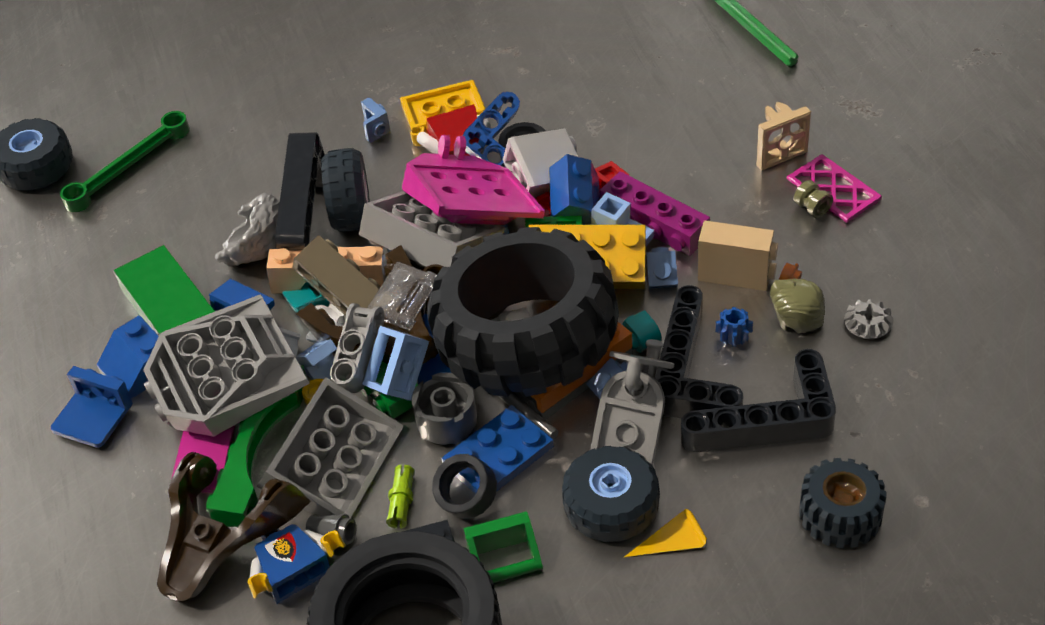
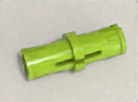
(400, 496)

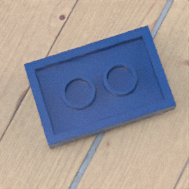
(506, 445)

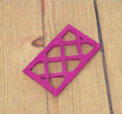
(859, 206)

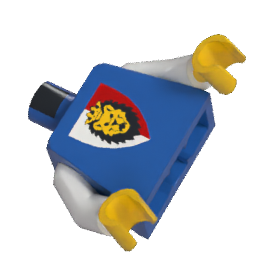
(291, 561)

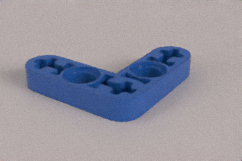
(487, 135)

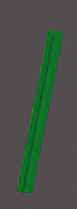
(760, 31)

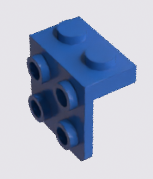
(94, 408)

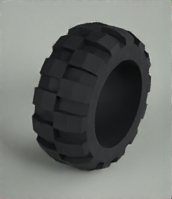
(529, 351)

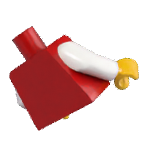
(449, 123)

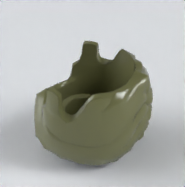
(798, 304)

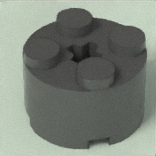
(444, 409)

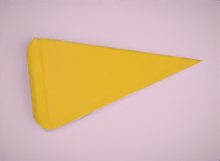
(678, 534)

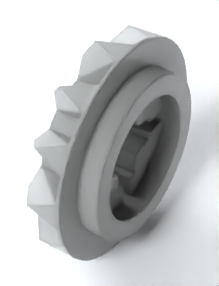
(857, 323)

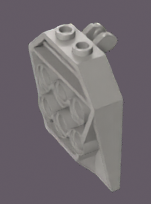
(221, 368)

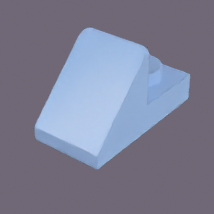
(318, 359)

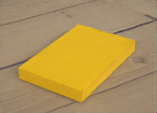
(438, 101)

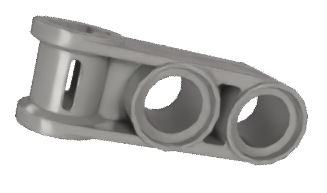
(361, 327)

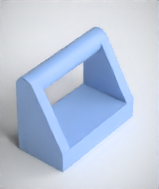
(403, 364)

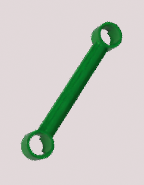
(119, 165)

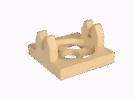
(778, 150)

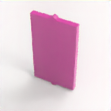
(210, 446)

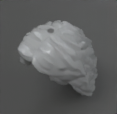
(255, 236)

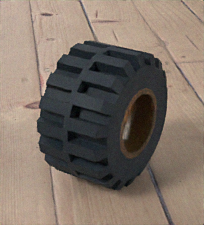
(842, 502)

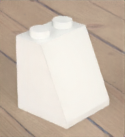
(533, 154)

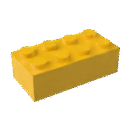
(619, 245)

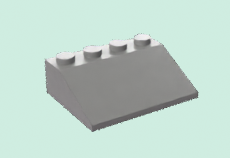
(423, 235)
(334, 450)

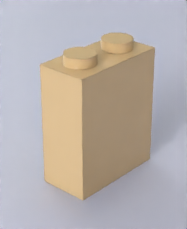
(736, 255)

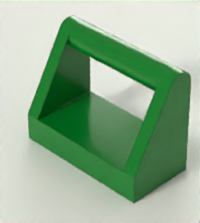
(502, 534)

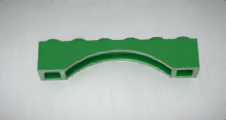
(234, 491)

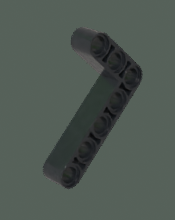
(300, 179)
(681, 392)
(770, 422)

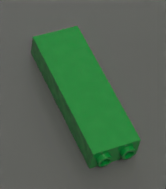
(161, 290)

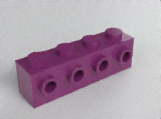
(669, 218)

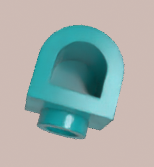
(642, 329)

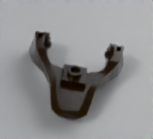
(324, 327)
(200, 543)

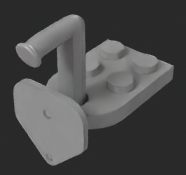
(628, 418)

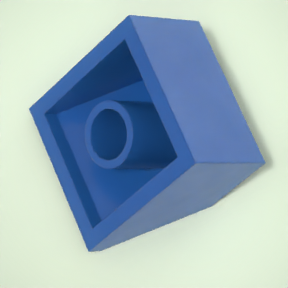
(573, 187)
(128, 354)

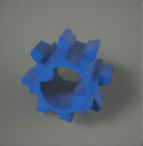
(734, 326)

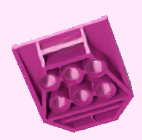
(467, 187)

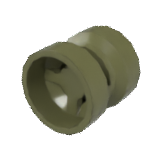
(814, 199)

